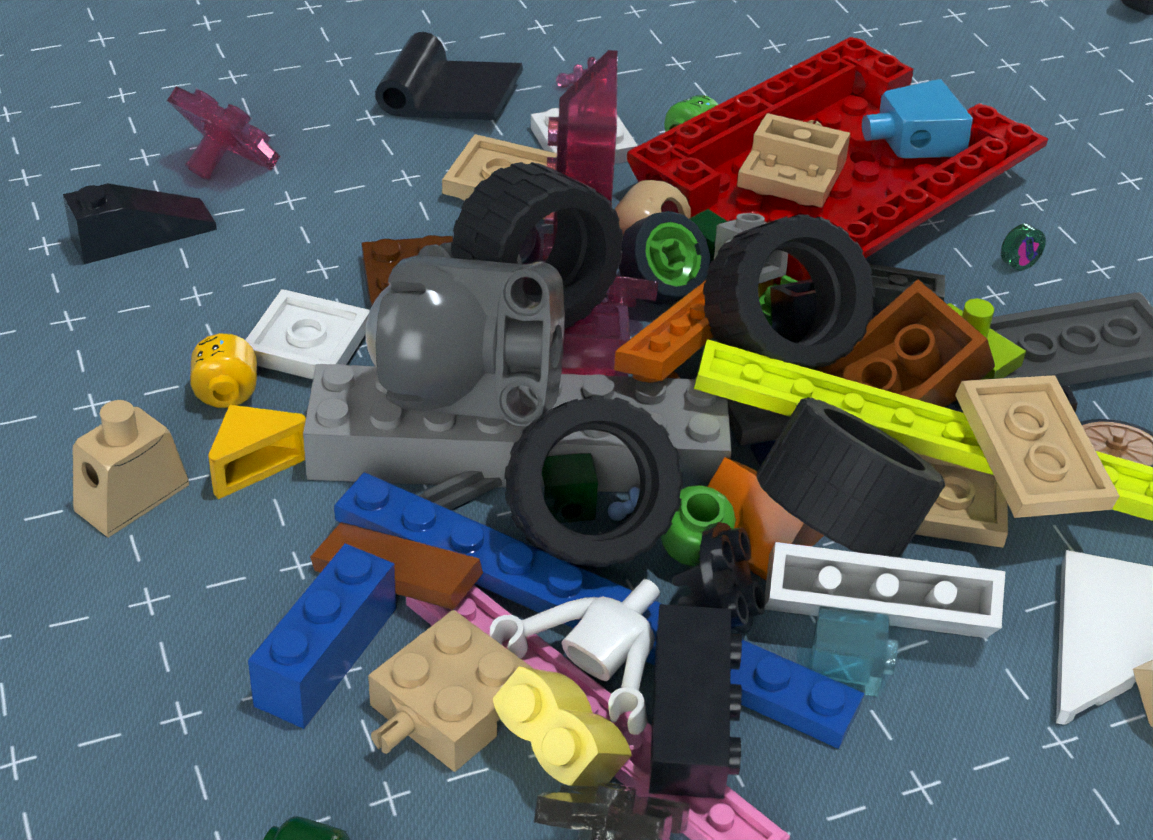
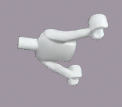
(599, 643)

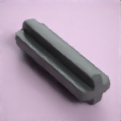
(461, 489)

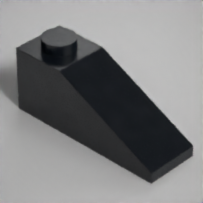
(125, 219)

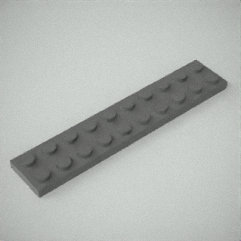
(1069, 341)

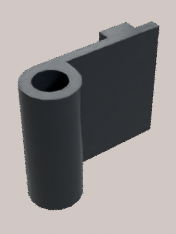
(431, 87)

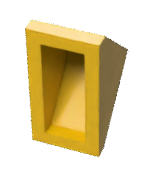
(253, 447)

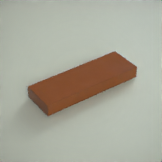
(420, 569)

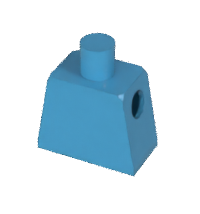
(920, 121)

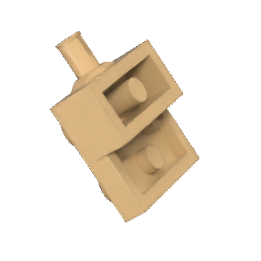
(794, 160)
(442, 690)

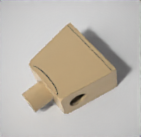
(124, 468)

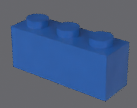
(322, 635)

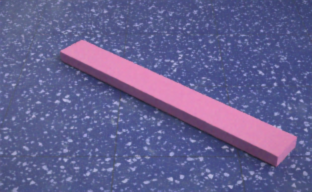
(708, 817)

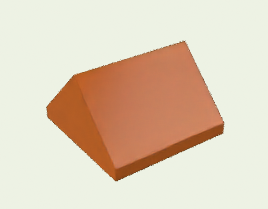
(759, 514)

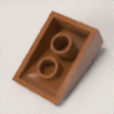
(917, 350)

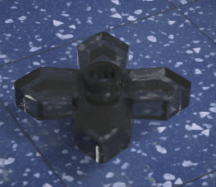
(611, 813)

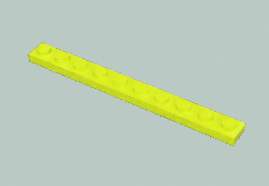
(914, 423)

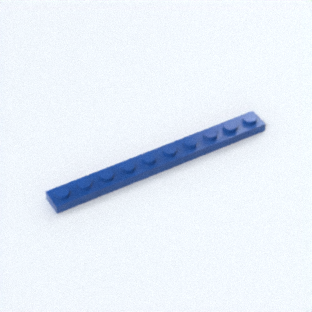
(540, 582)

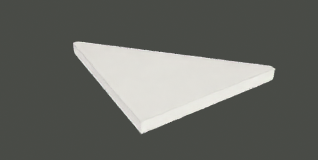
(1101, 630)

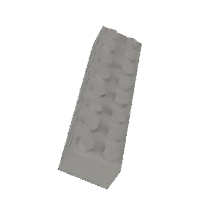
(358, 431)

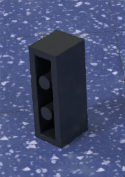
(694, 702)

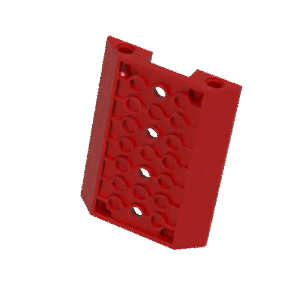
(876, 190)

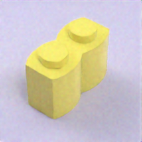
(563, 731)

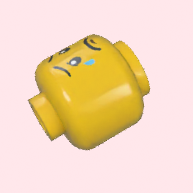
(223, 367)

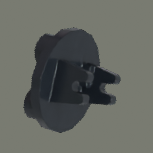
(724, 576)

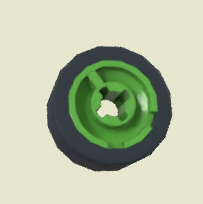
(681, 243)

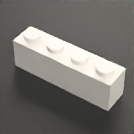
(908, 590)

